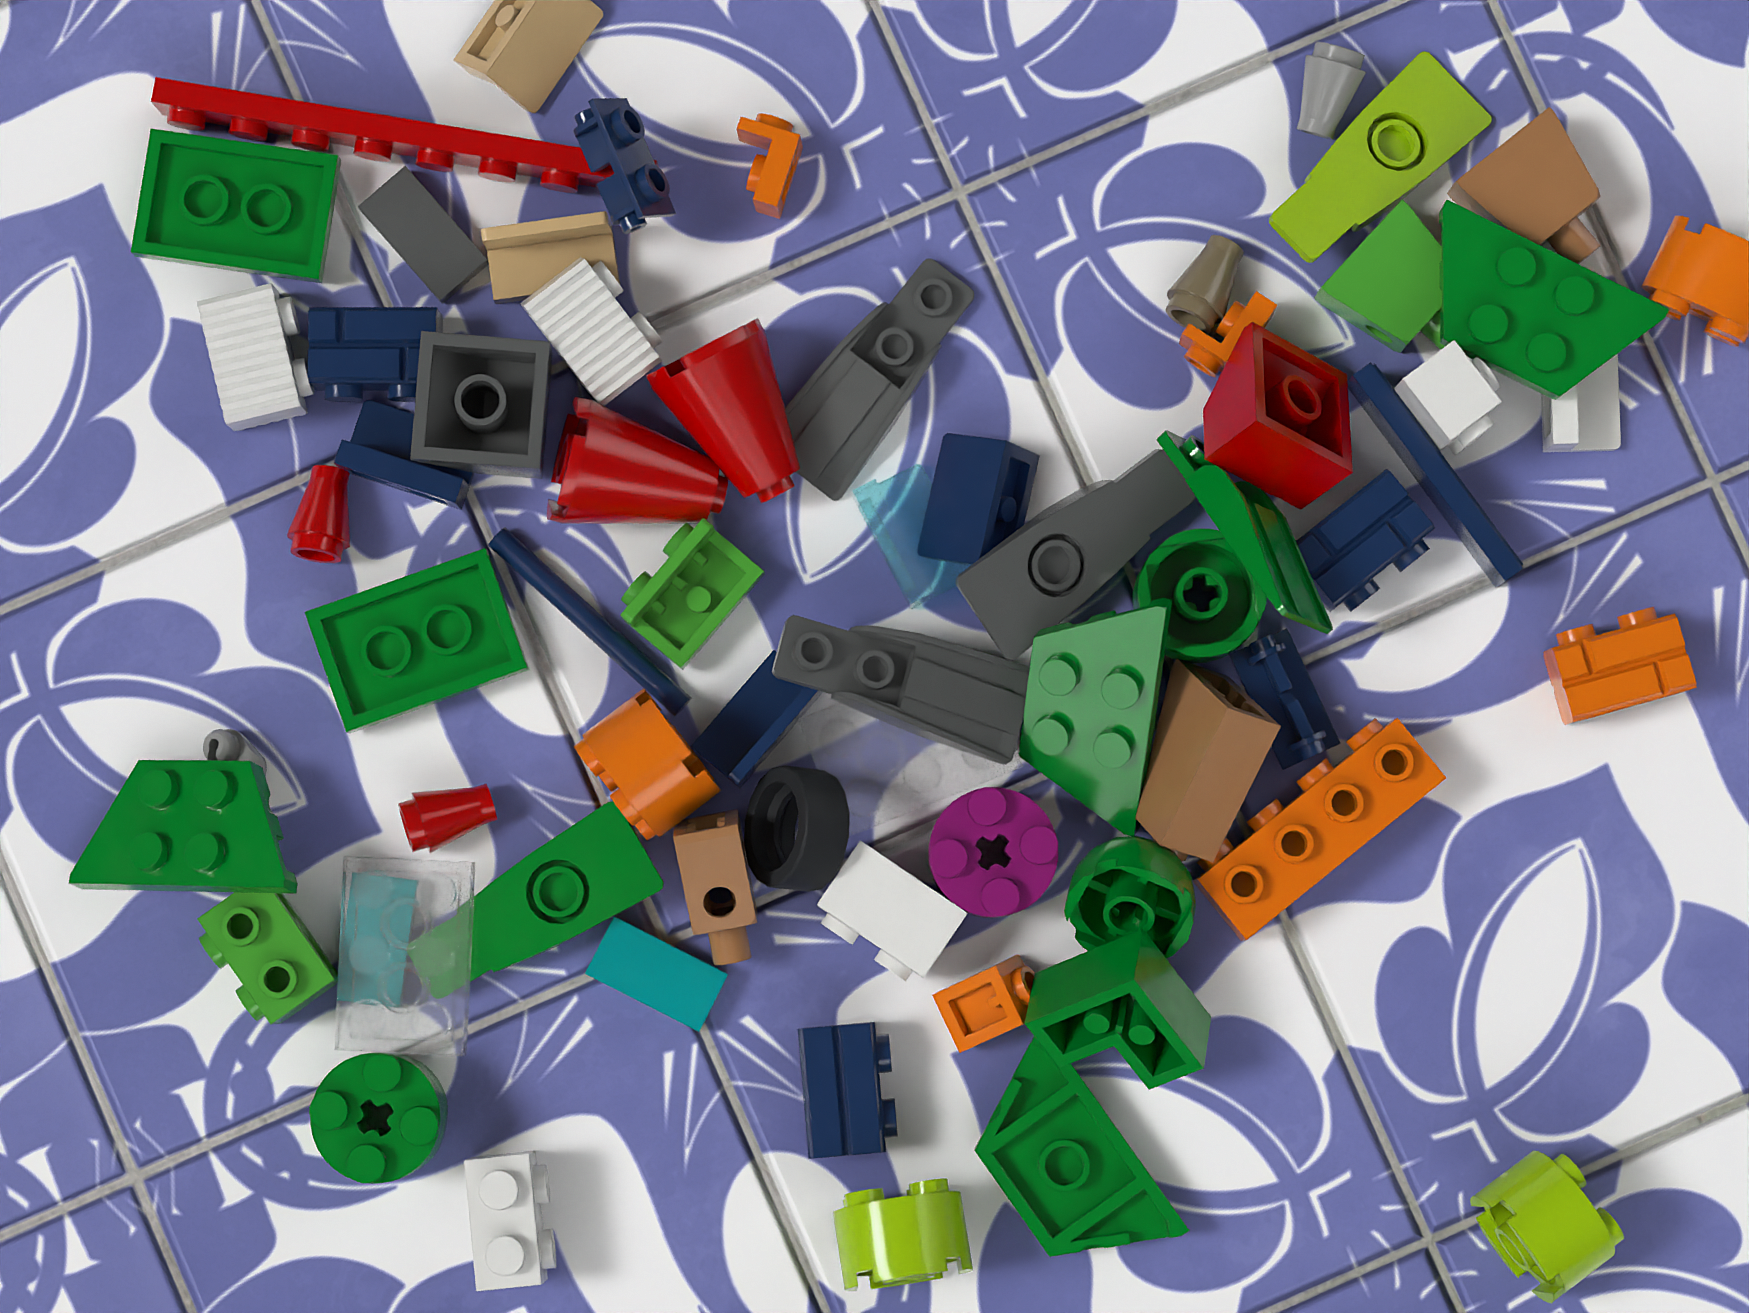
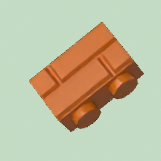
(1618, 667)

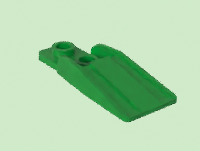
(1253, 530)
(561, 891)

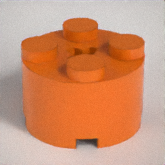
(1704, 278)
(649, 764)

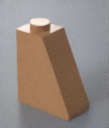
(1202, 760)

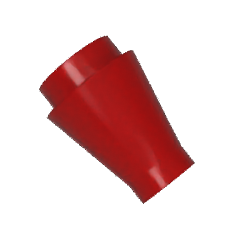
(322, 518)
(445, 815)

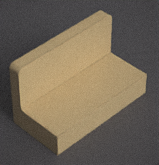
(528, 45)
(534, 252)

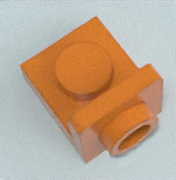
(771, 174)
(1210, 355)
(986, 1003)

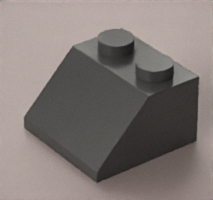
(482, 404)

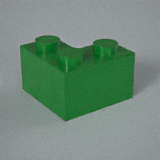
(1122, 999)

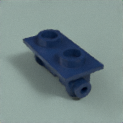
(615, 137)
(1283, 689)

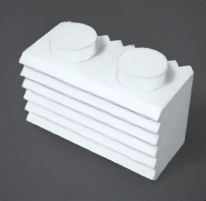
(593, 330)
(254, 356)

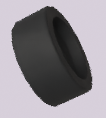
(821, 834)

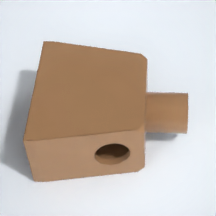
(1534, 188)
(713, 856)

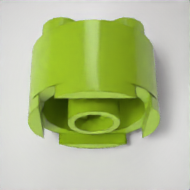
(1546, 1223)
(902, 1236)

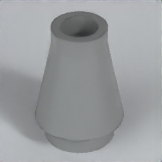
(1328, 87)

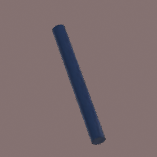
(589, 621)

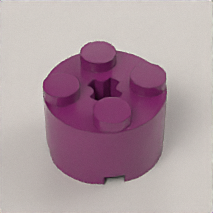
(1029, 846)

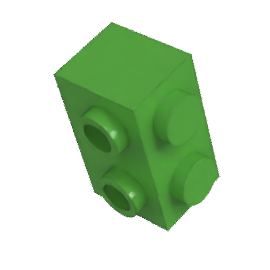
(268, 952)

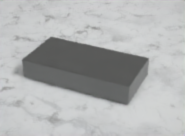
(423, 234)

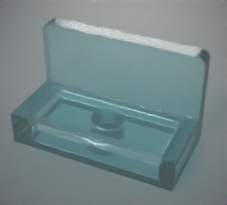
(895, 518)

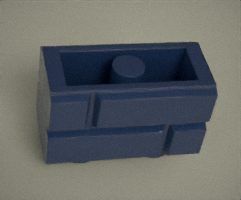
(367, 350)
(1363, 539)
(844, 1089)

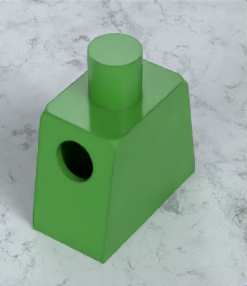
(1390, 282)

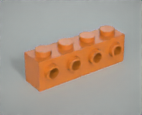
(1318, 828)

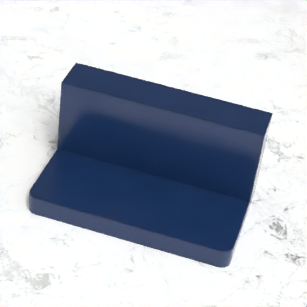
(383, 451)
(976, 497)
(753, 723)

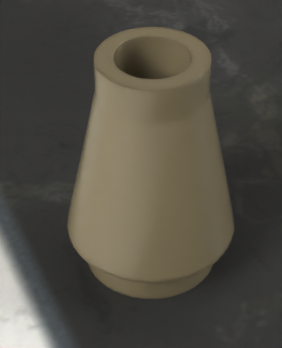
(1205, 286)

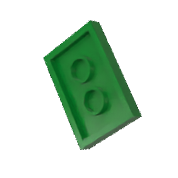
(236, 205)
(416, 640)

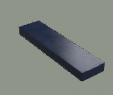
(1434, 474)

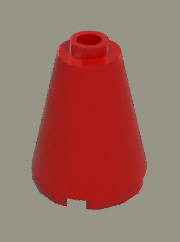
(734, 409)
(629, 473)

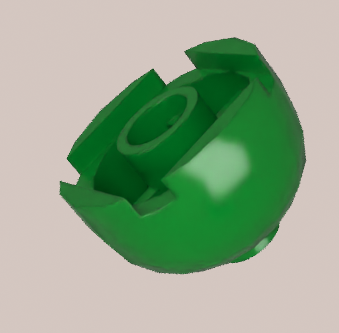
(1131, 887)

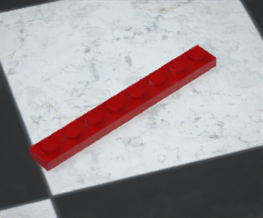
(374, 135)

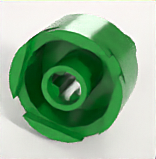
(1227, 619)
(342, 1107)

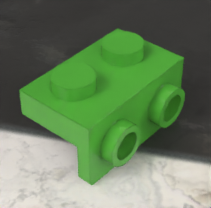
(689, 592)

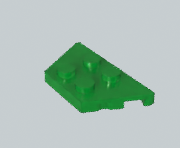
(1531, 307)
(1096, 707)
(188, 831)
(1070, 1163)

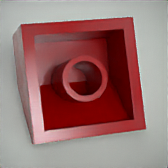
(1279, 419)

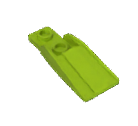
(1381, 157)

